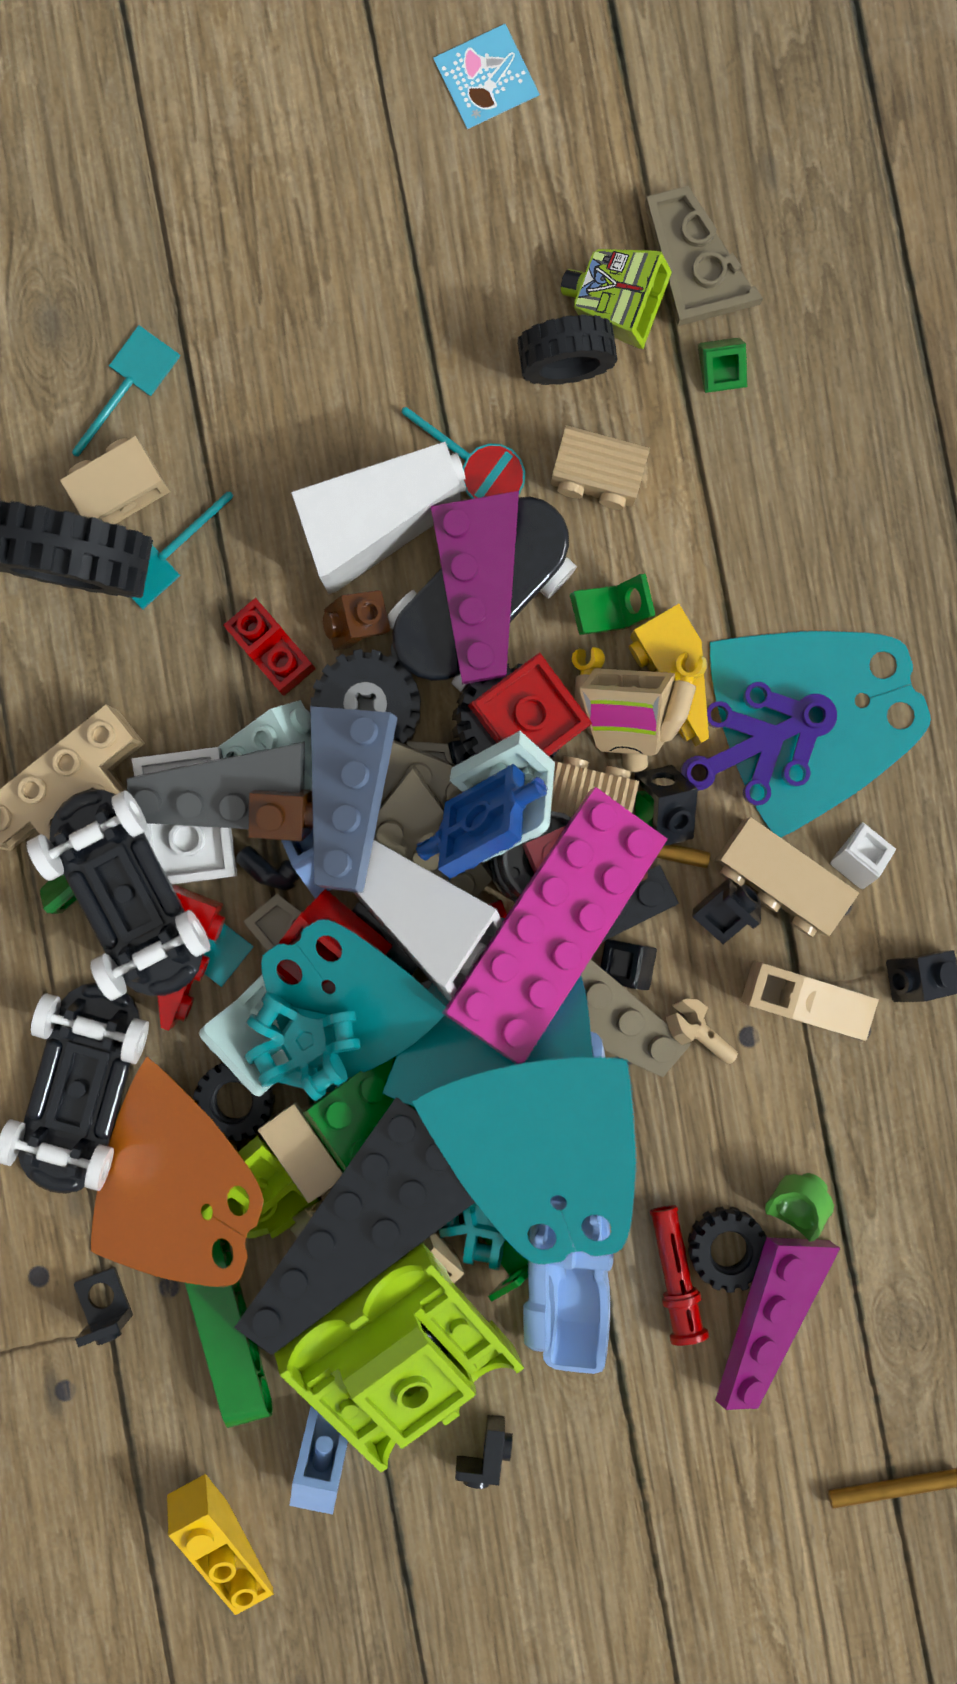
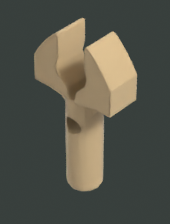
(696, 1028)

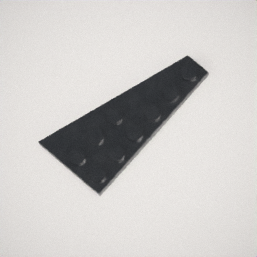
(375, 1214)

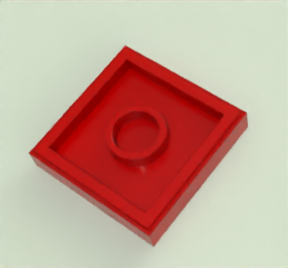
(533, 703)

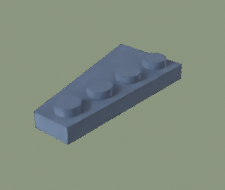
(347, 789)

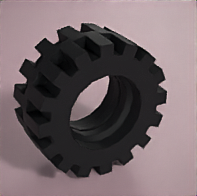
(232, 1128)
(700, 1248)

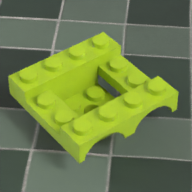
(378, 1370)

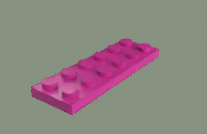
(555, 926)

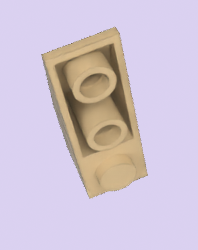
(809, 1000)

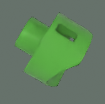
(802, 1204)

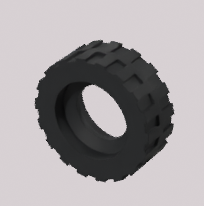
(567, 349)

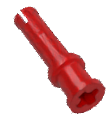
(680, 1296)

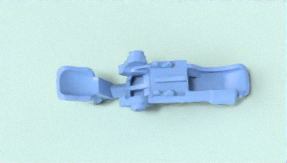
(570, 1298)

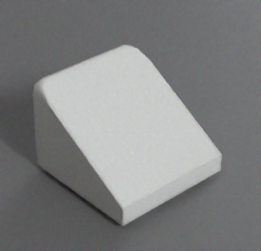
(863, 856)

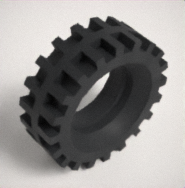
(72, 550)

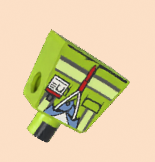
(622, 288)

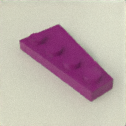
(477, 568)
(775, 1308)

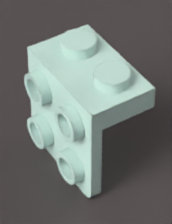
(275, 729)
(530, 760)
(232, 1037)

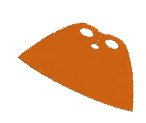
(160, 1176)

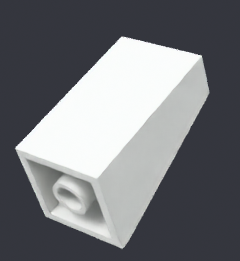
(375, 511)
(428, 917)

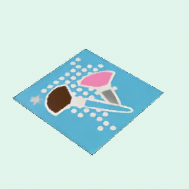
(486, 76)

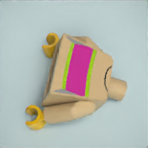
(631, 708)

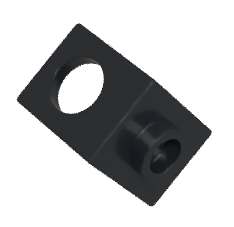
(673, 804)
(103, 1322)

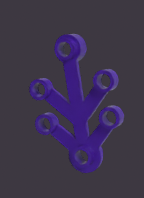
(766, 739)

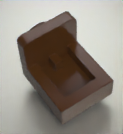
(355, 618)
(280, 815)

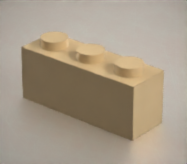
(785, 878)

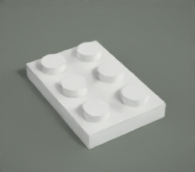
(188, 851)

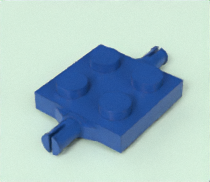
(482, 821)

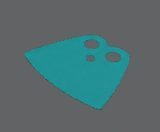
(387, 1000)

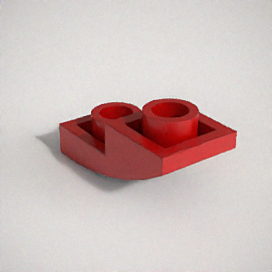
(269, 646)

